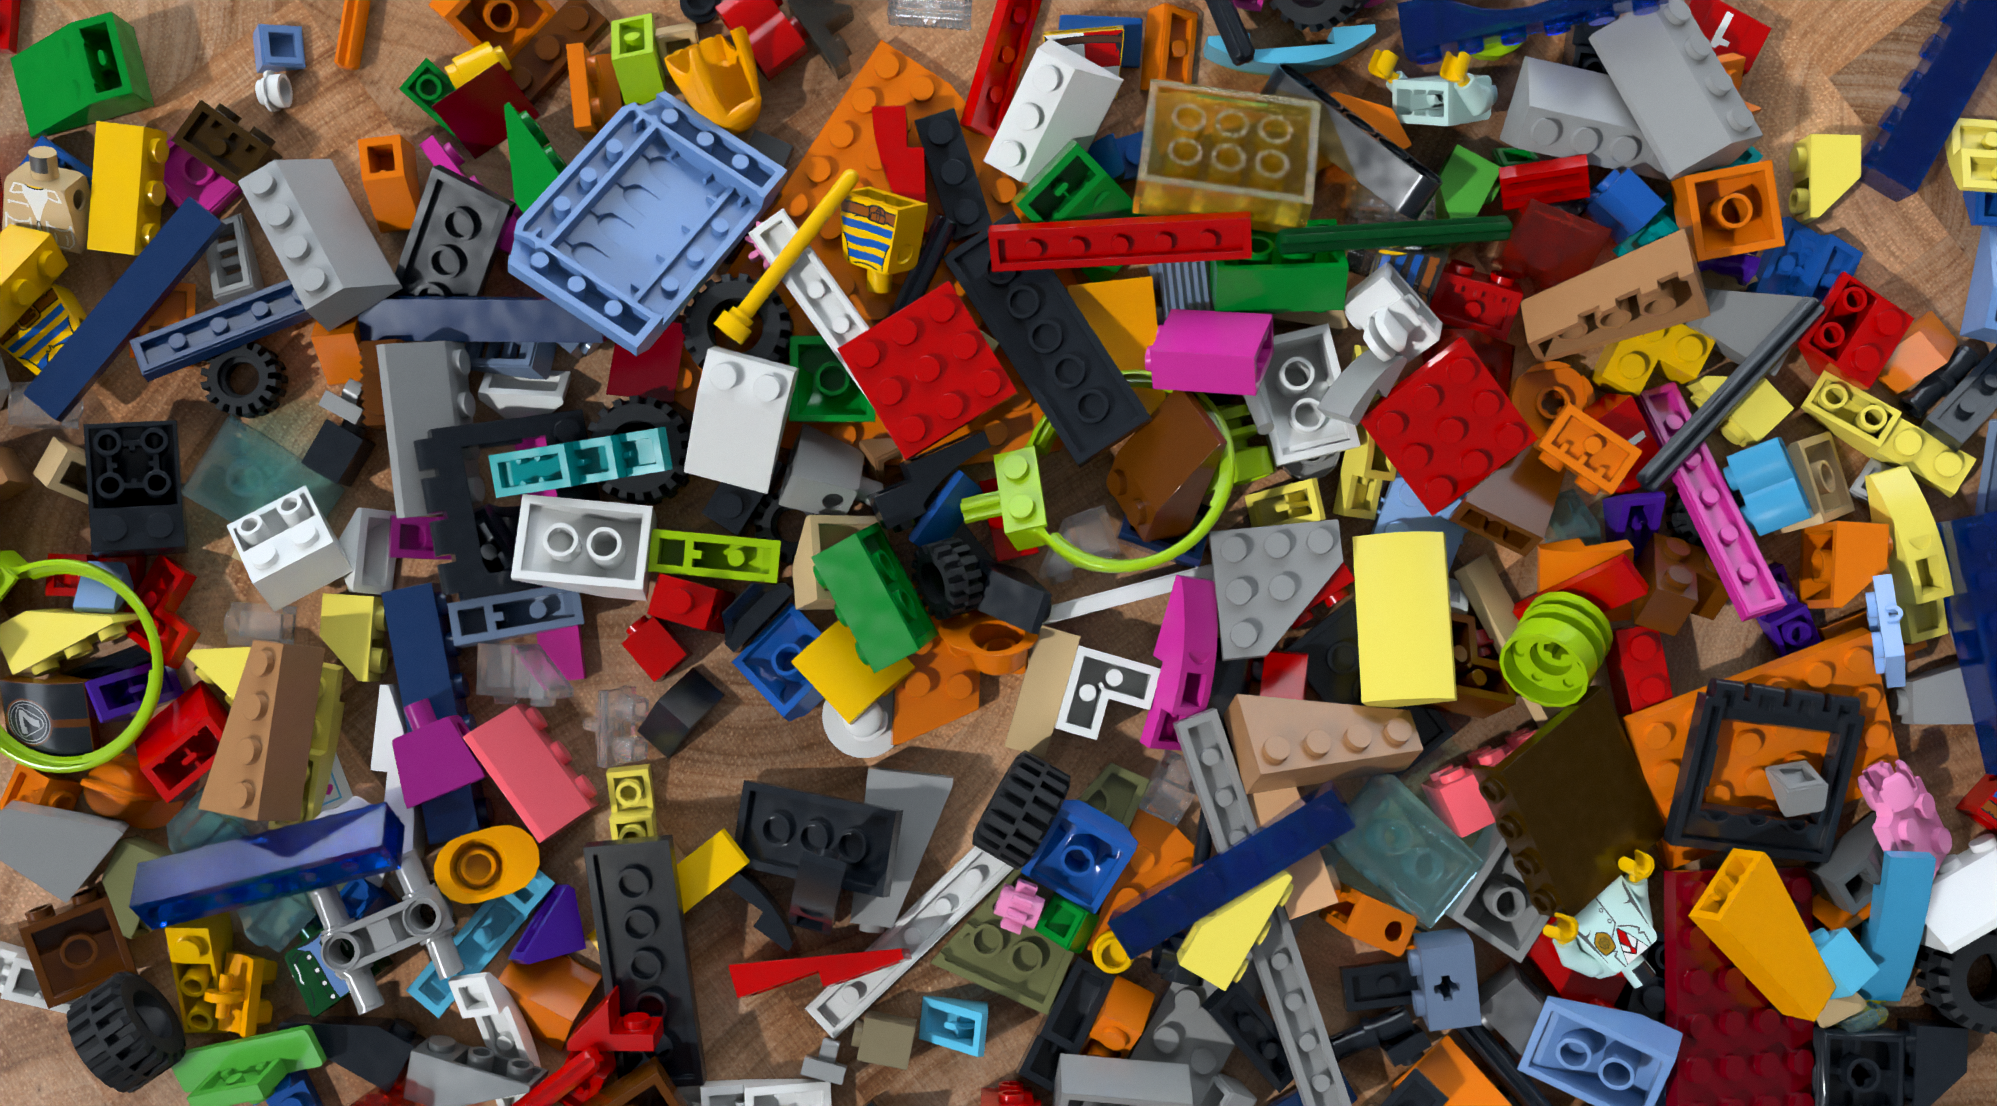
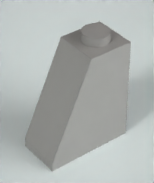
(1742, 321)
(55, 844)

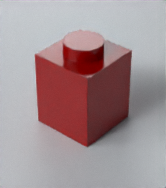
(655, 647)

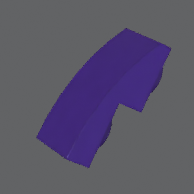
(1793, 625)

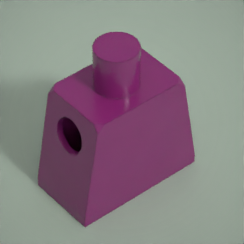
(434, 756)

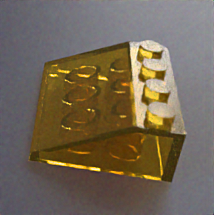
(1227, 154)

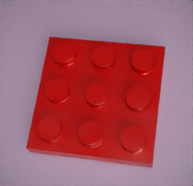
(927, 370)
(1447, 426)

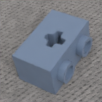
(1457, 998)

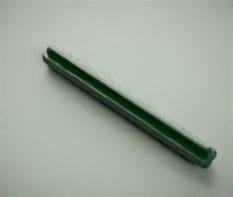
(1393, 234)

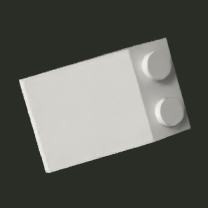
(1292, 388)
(739, 418)
(584, 546)

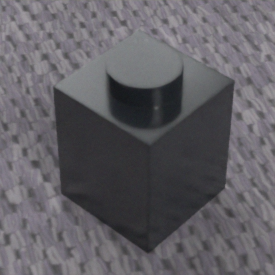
(339, 451)

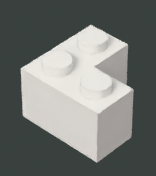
(1096, 679)

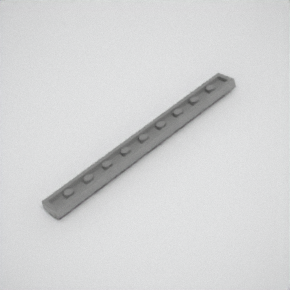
(1278, 955)

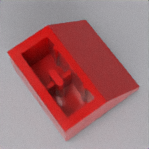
(1854, 333)
(182, 743)

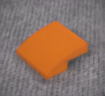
(1570, 557)

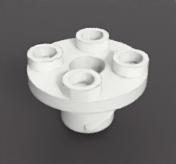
(867, 736)

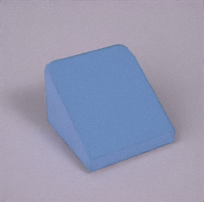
(278, 48)
(97, 597)

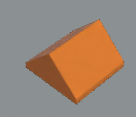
(551, 995)

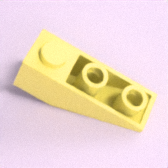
(44, 637)
(1224, 937)

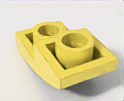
(631, 802)

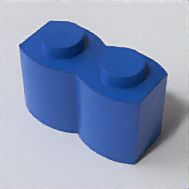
(1622, 203)

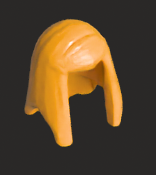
(719, 80)

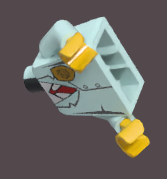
(1438, 99)
(1611, 928)

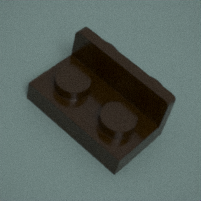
(222, 144)

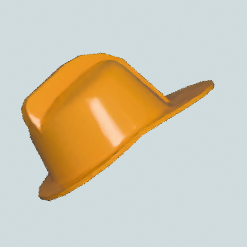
(486, 864)

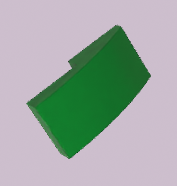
(427, 87)

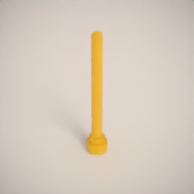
(738, 320)

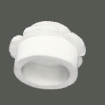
(274, 91)

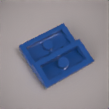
(1806, 263)

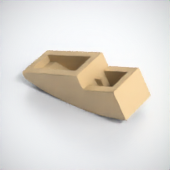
(1042, 691)

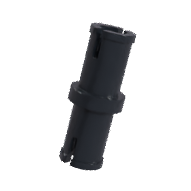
(1939, 383)
(1371, 1032)

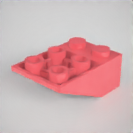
(1456, 792)

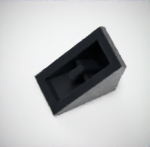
(680, 712)

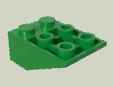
(81, 75)
(531, 163)
(1073, 190)

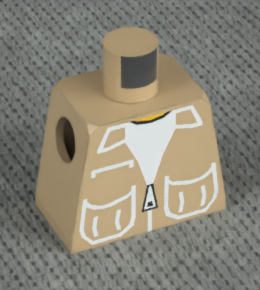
(48, 199)

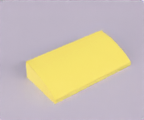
(1404, 619)

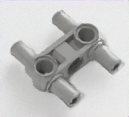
(387, 932)

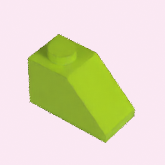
(637, 59)

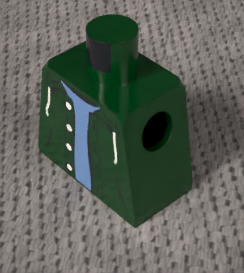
(316, 981)

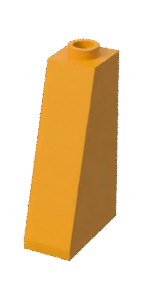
(1124, 322)
(1763, 934)

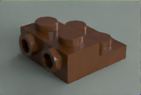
(75, 946)

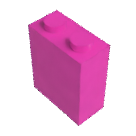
(1211, 352)

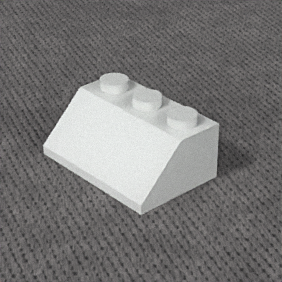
(1055, 102)
(1963, 897)

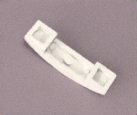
(497, 1018)

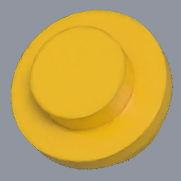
(1109, 954)

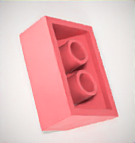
(532, 771)

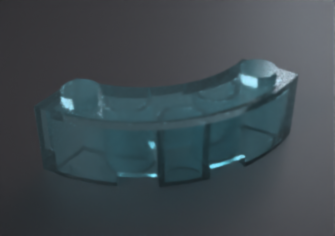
(265, 923)

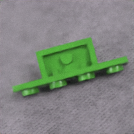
(246, 1066)

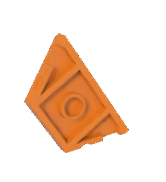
(936, 691)
(1159, 857)

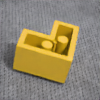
(1669, 352)

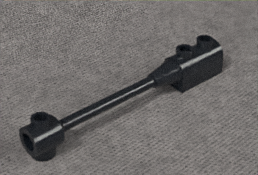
(1229, 679)

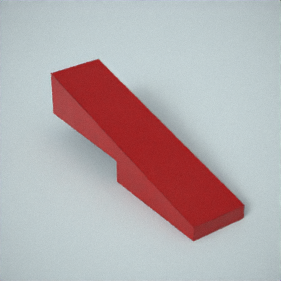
(760, 977)

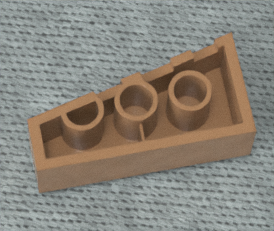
(1617, 300)
(267, 735)
(1312, 742)

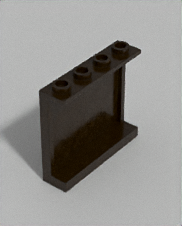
(1572, 805)

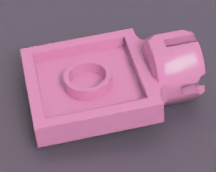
(1904, 811)

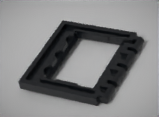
(450, 494)
(1768, 831)

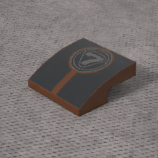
(50, 714)

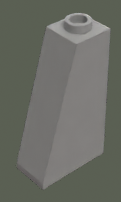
(1932, 698)
(922, 801)

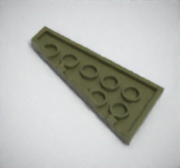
(1029, 964)

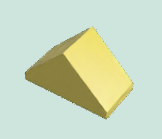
(1286, 504)

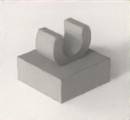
(348, 404)
(824, 1066)

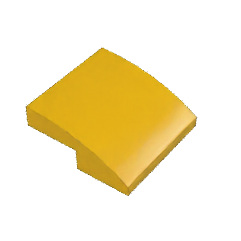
(842, 677)

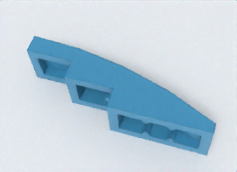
(1896, 922)

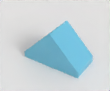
(955, 1024)

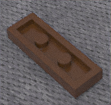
(545, 55)

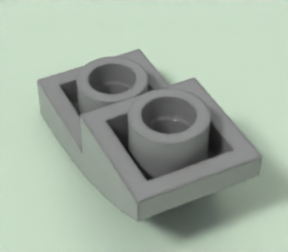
(1357, 386)

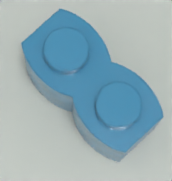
(1768, 486)

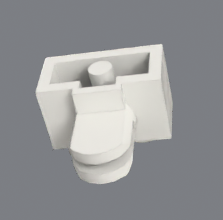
(1391, 315)

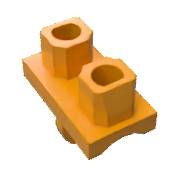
(239, 993)

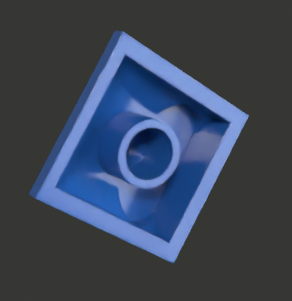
(769, 665)
(1082, 854)

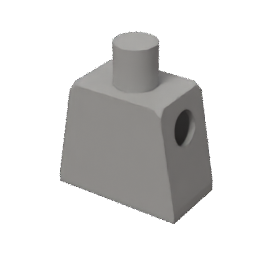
(824, 475)

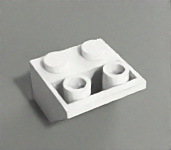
(289, 548)

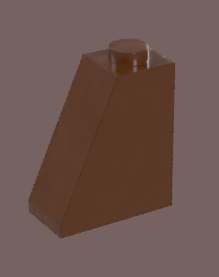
(1513, 503)

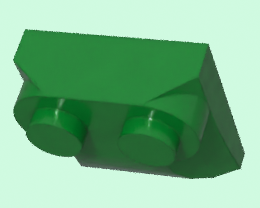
(824, 386)

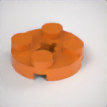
(1552, 377)

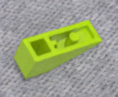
(714, 556)

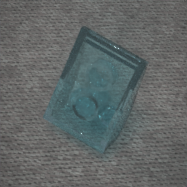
(250, 470)
(1406, 849)

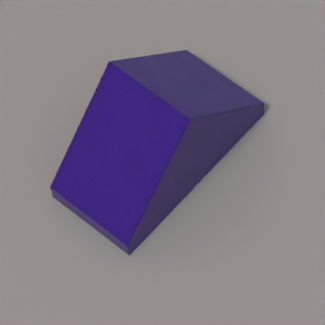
(1633, 518)
(122, 693)
(553, 929)

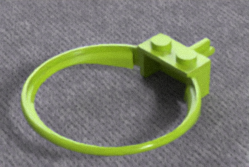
(1023, 505)
(14, 568)

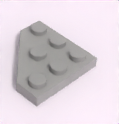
(1268, 580)

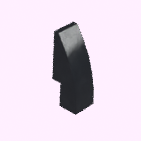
(1066, 1023)

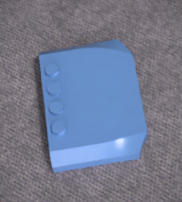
(642, 219)

